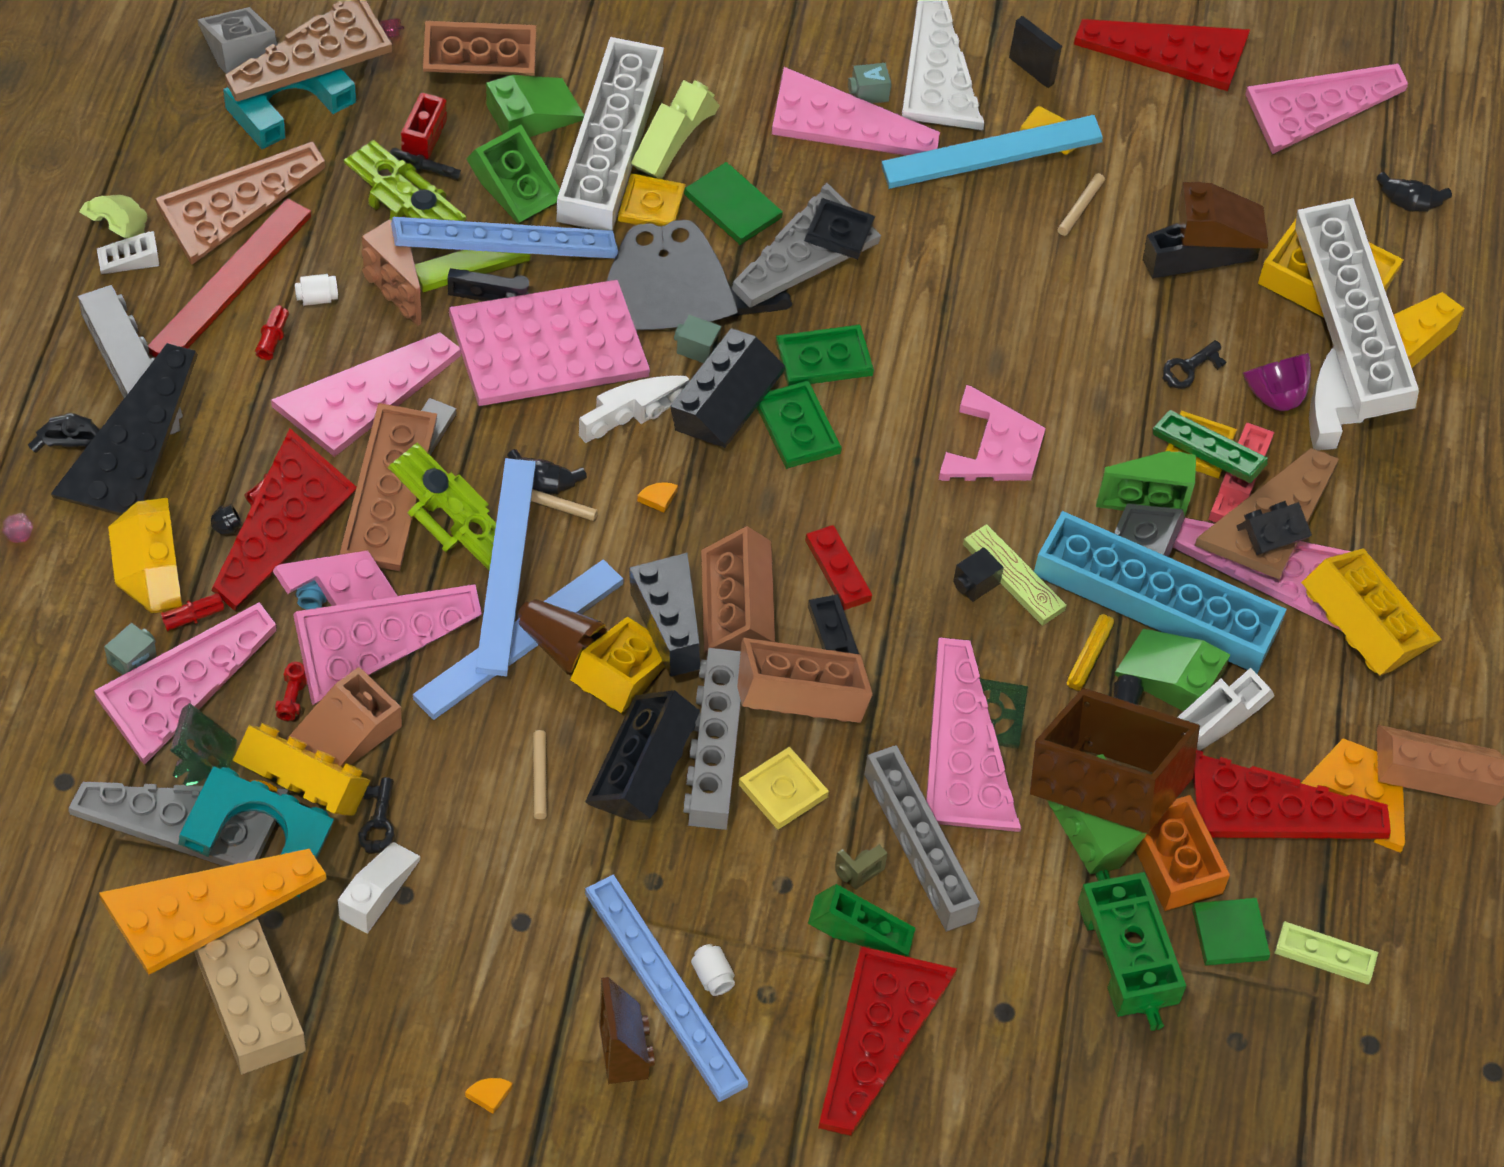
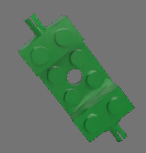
(1142, 973)

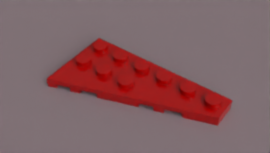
(1185, 51)
(1272, 805)
(882, 1017)

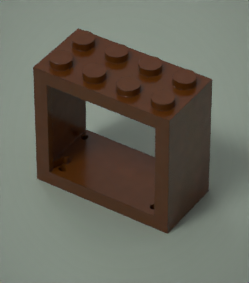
(1122, 734)

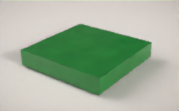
(1230, 931)

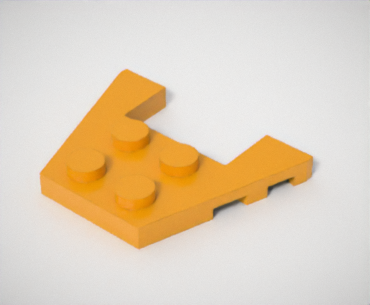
(1354, 771)

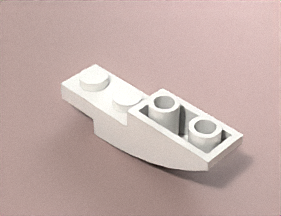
(637, 399)

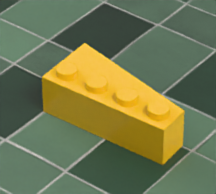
(1427, 325)
(302, 770)

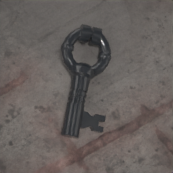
(421, 162)
(1189, 366)
(379, 819)

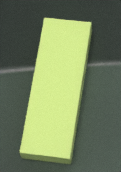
(1326, 952)

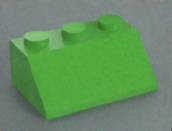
(1097, 841)

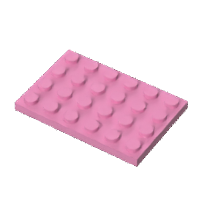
(548, 342)

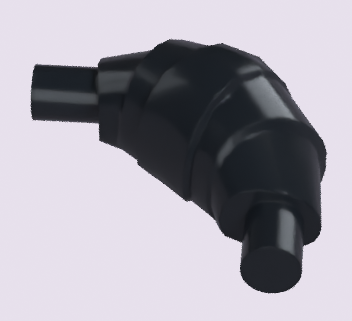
(1412, 194)
(65, 431)
(551, 477)

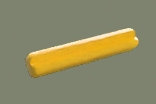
(1090, 652)

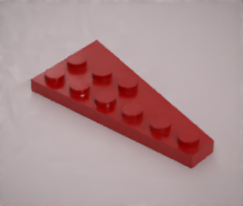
(289, 508)

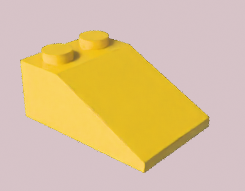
(619, 665)

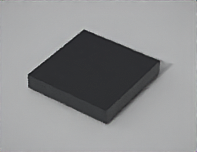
(1035, 51)
(839, 228)

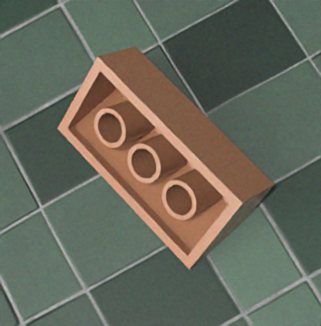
(479, 48)
(737, 590)
(803, 680)
(1440, 766)

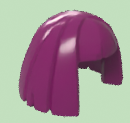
(1281, 383)

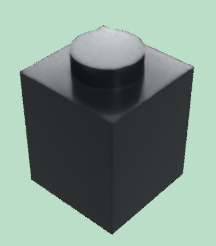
(978, 574)

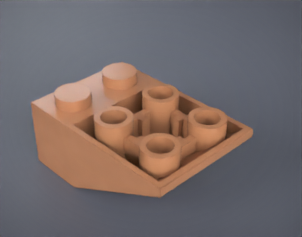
(392, 270)
(350, 719)

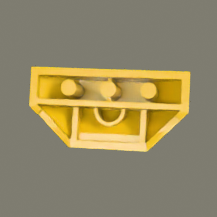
(146, 555)

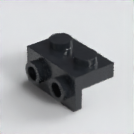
(1276, 528)

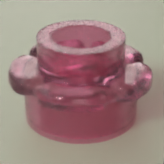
(392, 27)
(19, 533)

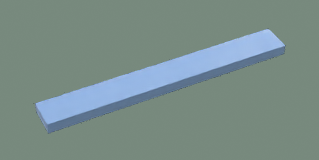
(503, 237)
(505, 567)
(462, 677)
(666, 988)

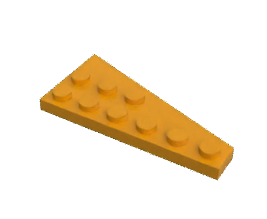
(190, 910)

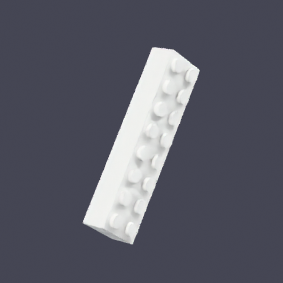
(610, 135)
(1356, 309)

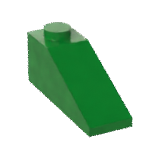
(859, 922)

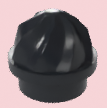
(225, 520)

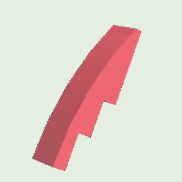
(1234, 489)

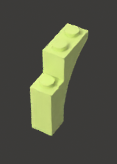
(672, 127)

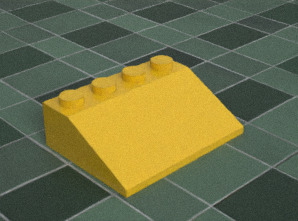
(1289, 276)
(1369, 610)

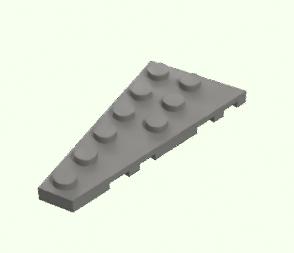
(790, 257)
(161, 814)

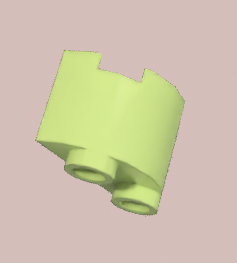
(121, 211)

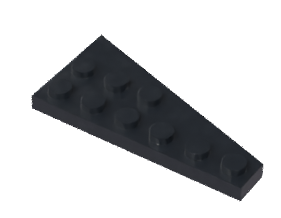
(128, 448)

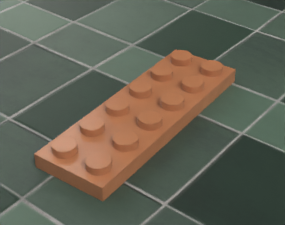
(381, 500)

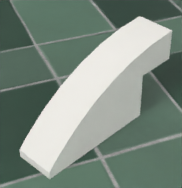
(1330, 405)
(1227, 706)

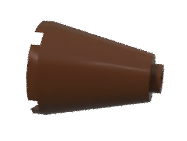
(559, 631)

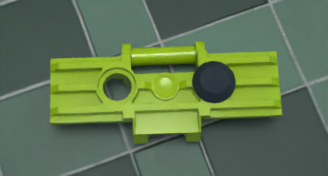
(396, 190)
(454, 495)

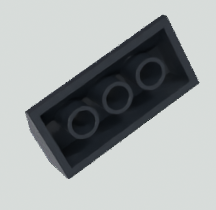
(726, 389)
(643, 755)

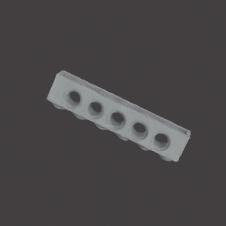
(713, 808)
(921, 838)

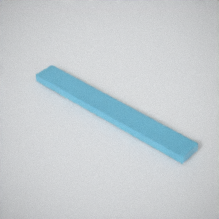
(991, 151)

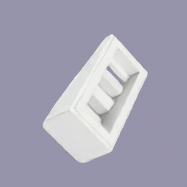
(145, 256)

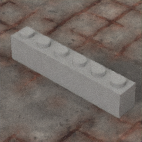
(117, 339)

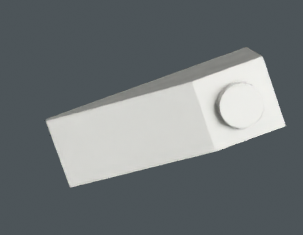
(376, 886)

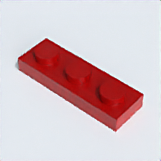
(838, 567)

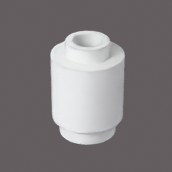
(316, 289)
(713, 969)

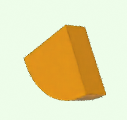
(658, 495)
(489, 1093)

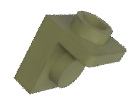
(861, 869)

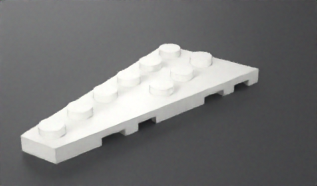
(937, 75)

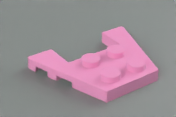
(1007, 447)
(340, 577)

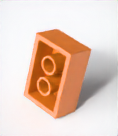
(1182, 857)

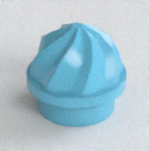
(310, 596)

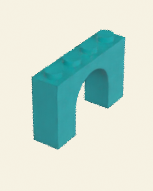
(267, 125)
(230, 795)

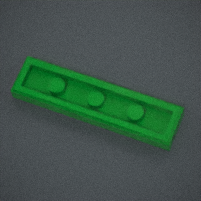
(1210, 446)

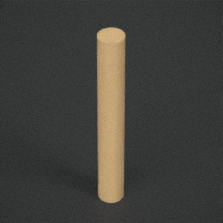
(1081, 204)
(564, 505)
(539, 764)

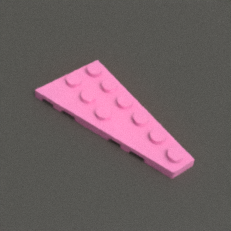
(1287, 589)

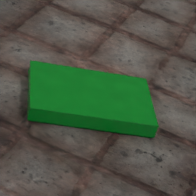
(733, 203)
(824, 355)
(798, 425)

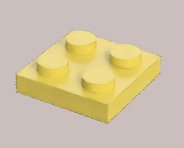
(783, 788)

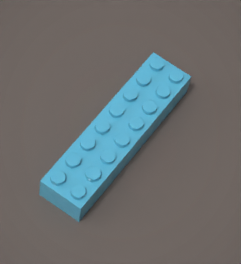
(1158, 590)

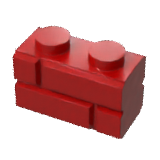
(424, 125)

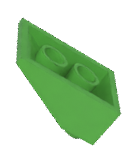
(533, 102)
(515, 174)
(1153, 480)
(1174, 666)

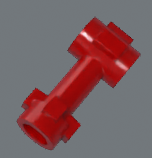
(296, 678)

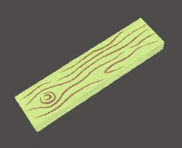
(1018, 576)

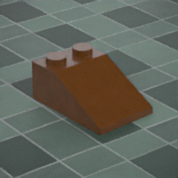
(1220, 218)
(623, 1035)

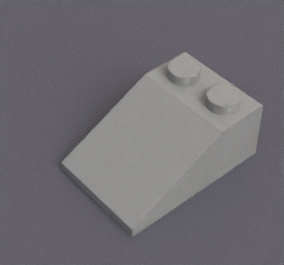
(236, 37)

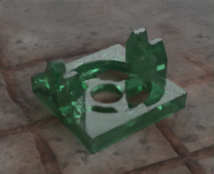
(1018, 695)
(202, 730)

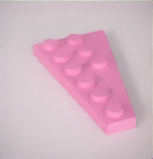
(1306, 106)
(828, 115)
(345, 404)
(376, 632)
(151, 697)
(965, 761)

